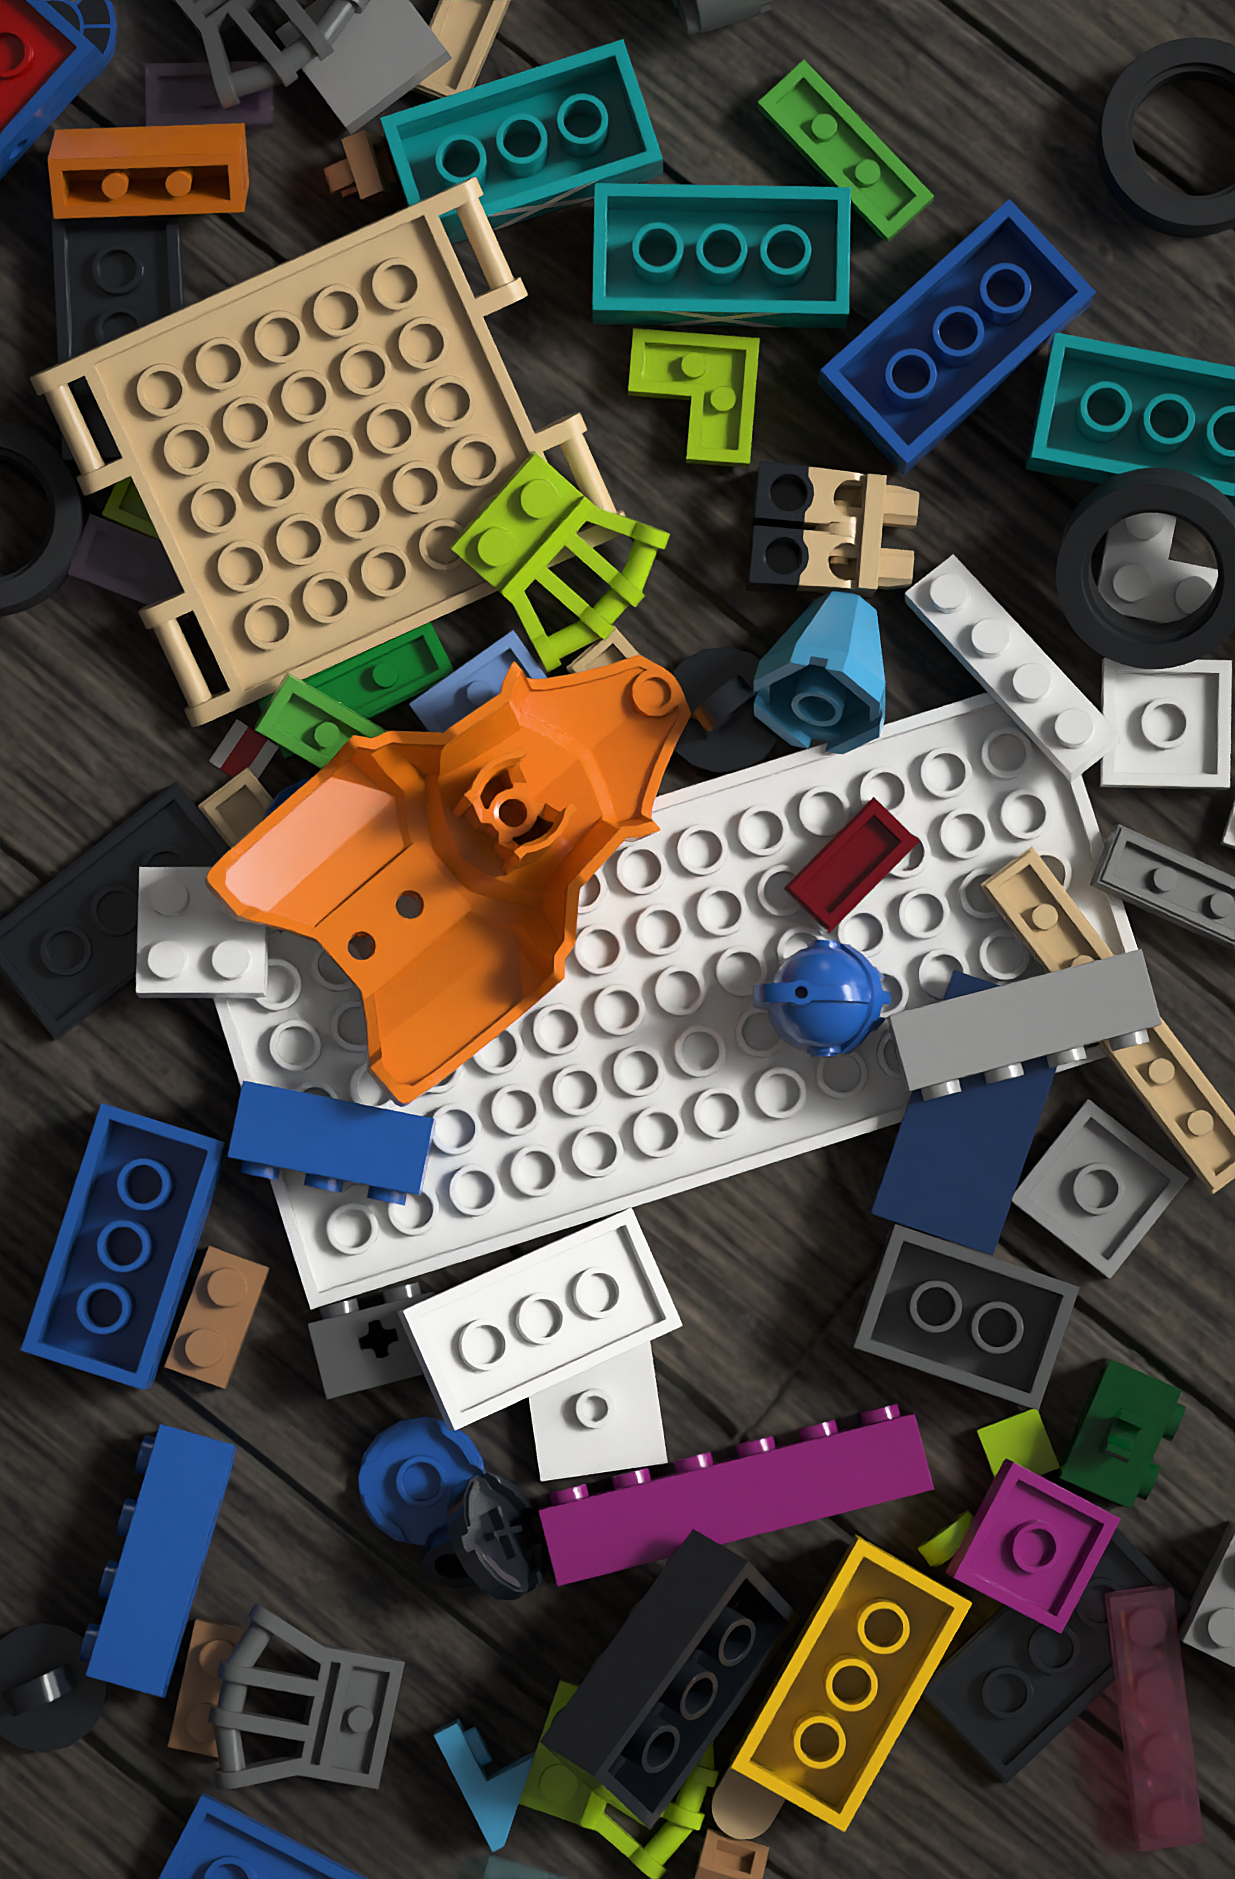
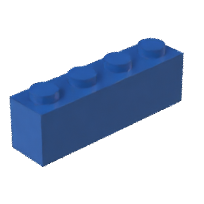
(160, 1561)

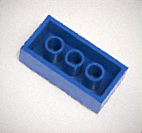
(956, 337)
(125, 1247)

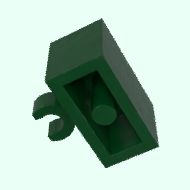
(1120, 1434)

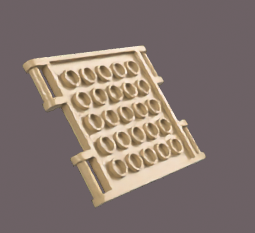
(319, 447)

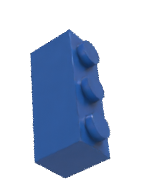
(331, 1141)

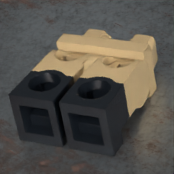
(847, 534)

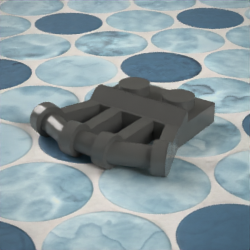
(215, 17)
(344, 1715)

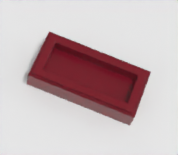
(851, 865)

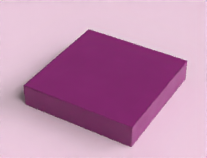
(1033, 1545)

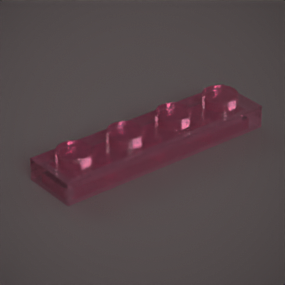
(1154, 1717)

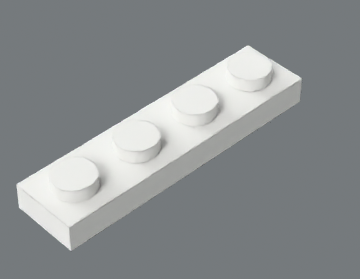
(1012, 668)

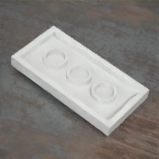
(539, 1319)

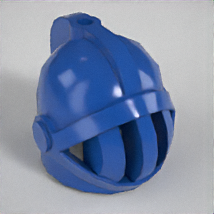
(824, 999)

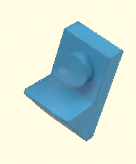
(491, 1796)

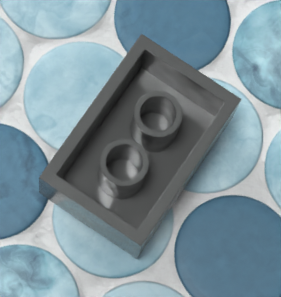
(965, 1316)

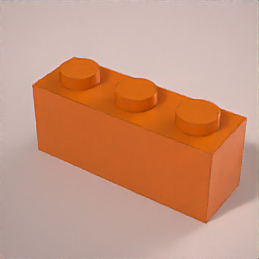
(148, 170)

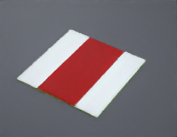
(243, 749)

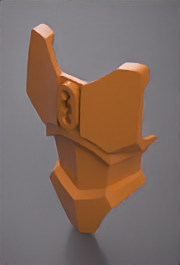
(488, 838)

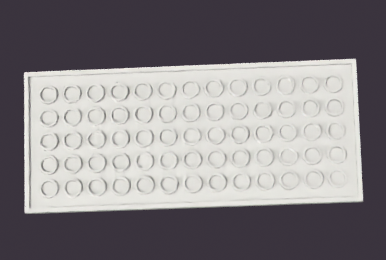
(650, 1050)

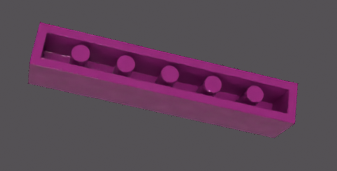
(735, 1497)

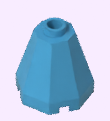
(825, 676)

